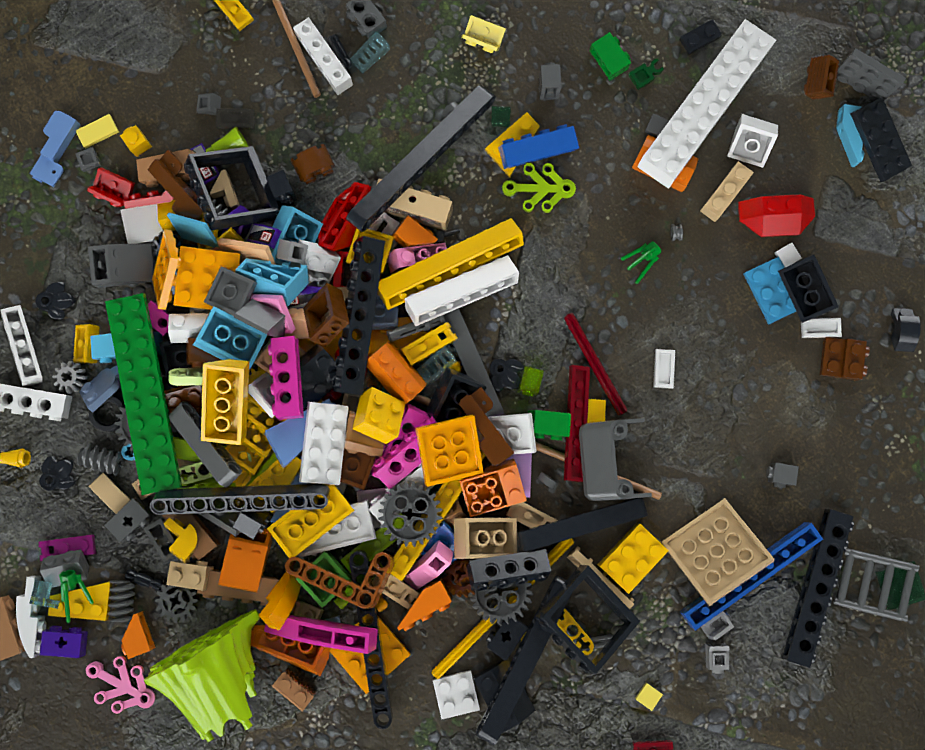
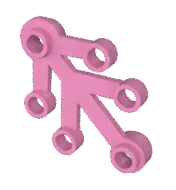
(123, 685)

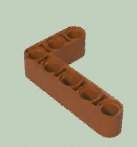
(341, 583)

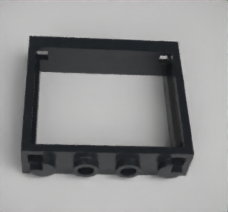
(256, 174)
(586, 573)

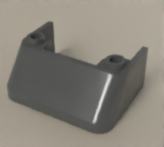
(599, 460)

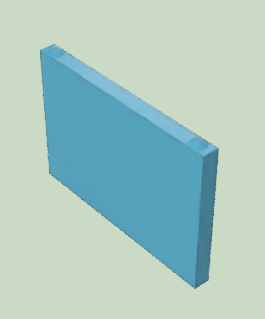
(193, 230)

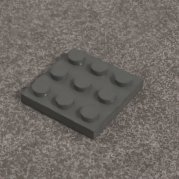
(869, 76)

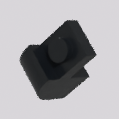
(906, 330)

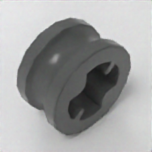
(676, 232)

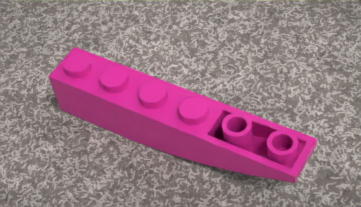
(328, 634)

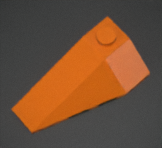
(300, 654)

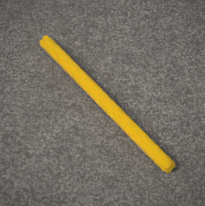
(484, 625)

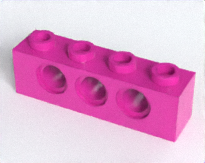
(293, 408)
(411, 415)
(393, 475)

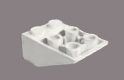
(320, 264)

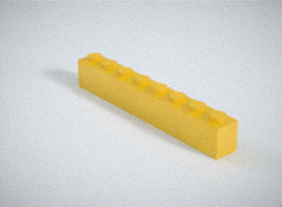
(450, 262)

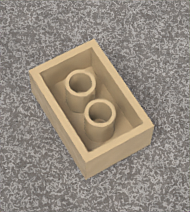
(484, 537)

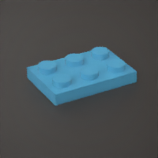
(770, 290)

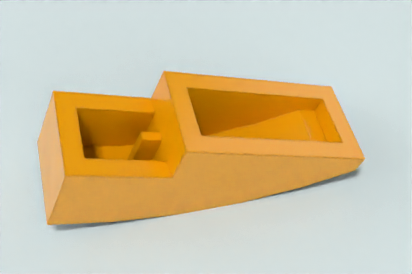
(281, 601)

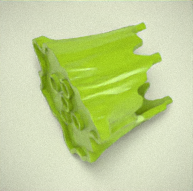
(211, 676)

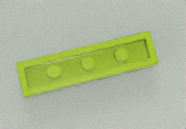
(373, 546)

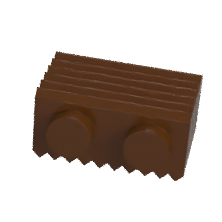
(821, 77)

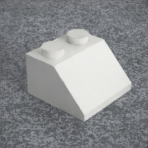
(753, 140)

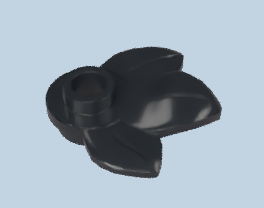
(57, 300)
(508, 376)
(58, 471)

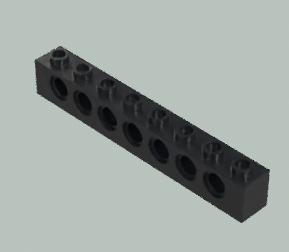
(374, 250)
(809, 594)

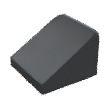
(208, 103)

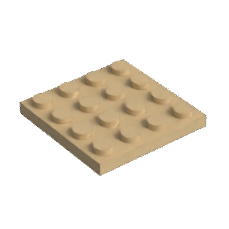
(717, 552)

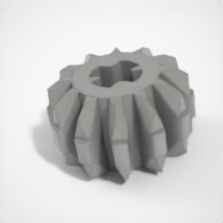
(63, 380)

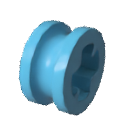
(125, 449)

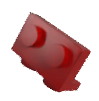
(111, 187)

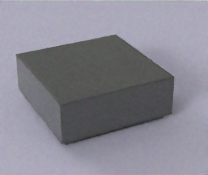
(656, 125)
(88, 159)

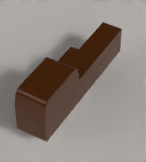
(184, 197)
(493, 444)

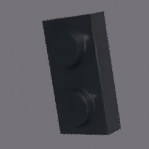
(700, 37)

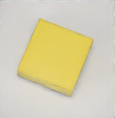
(648, 696)

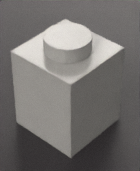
(292, 251)

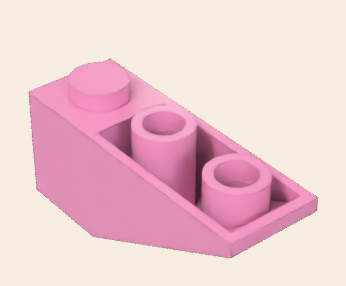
(405, 257)
(429, 565)

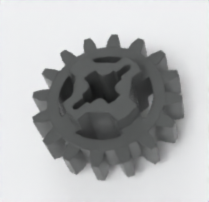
(172, 607)

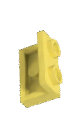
(484, 34)

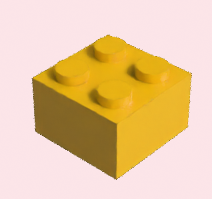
(379, 415)

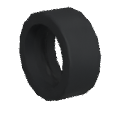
(95, 419)

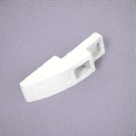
(28, 622)

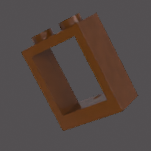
(326, 299)

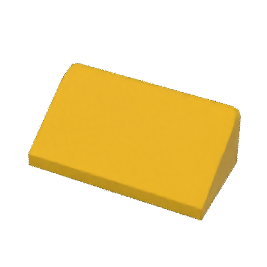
(82, 343)

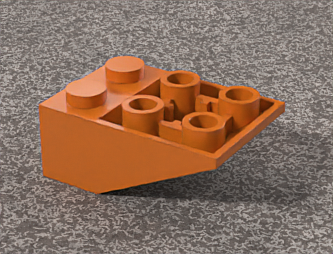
(493, 489)
(245, 561)
(431, 598)

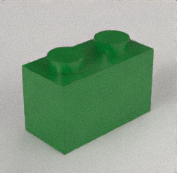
(610, 56)
(551, 424)

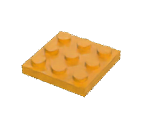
(165, 268)
(198, 273)
(449, 450)
(354, 662)

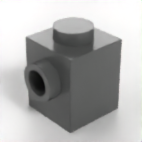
(782, 474)

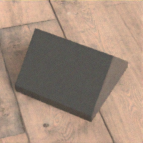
(262, 318)

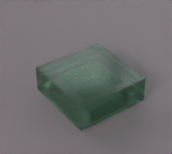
(500, 116)

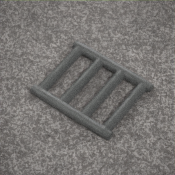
(861, 605)

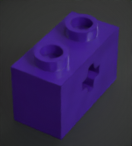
(53, 646)

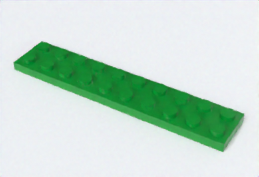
(143, 394)

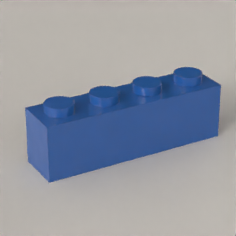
(538, 147)

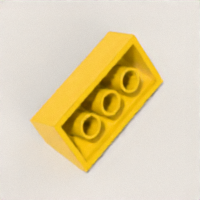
(225, 401)

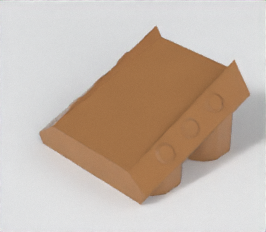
(358, 442)

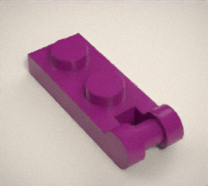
(61, 546)

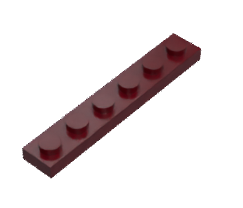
(578, 408)

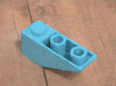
(849, 134)

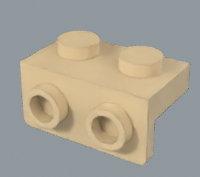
(189, 574)

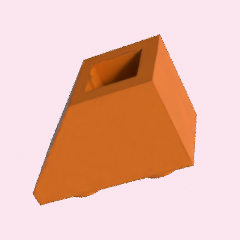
(411, 233)

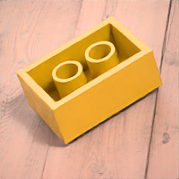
(632, 557)

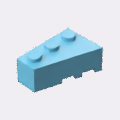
(275, 279)
(103, 348)

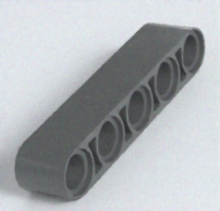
(212, 454)

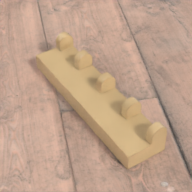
(578, 559)

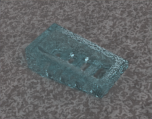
(376, 37)
(423, 369)

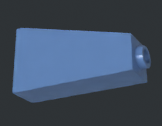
(288, 438)

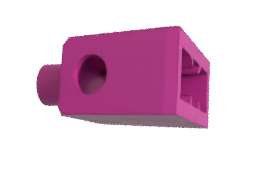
(157, 316)

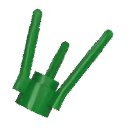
(649, 252)
(68, 582)

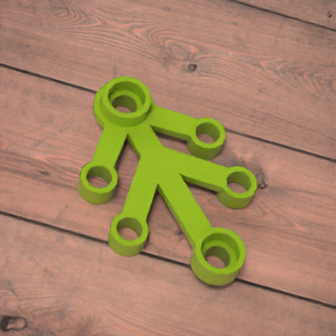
(541, 187)

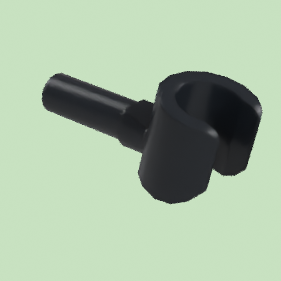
(440, 235)

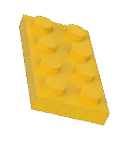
(302, 528)

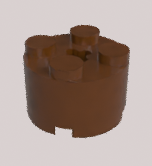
(313, 163)

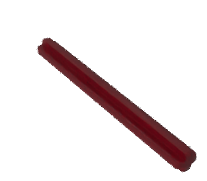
(595, 364)

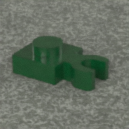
(644, 75)

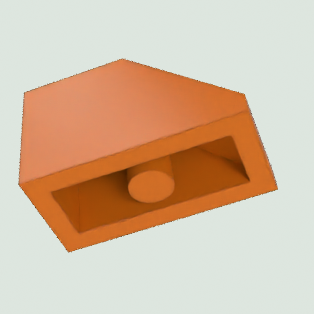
(137, 637)

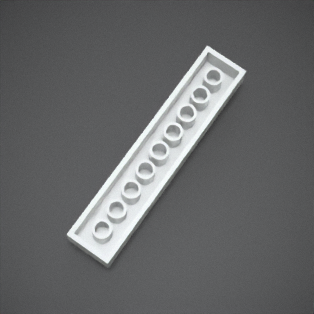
(706, 103)

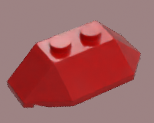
(777, 214)
(336, 230)

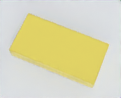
(97, 131)

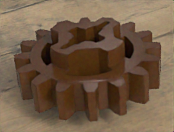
(458, 572)

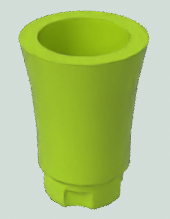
(232, 140)

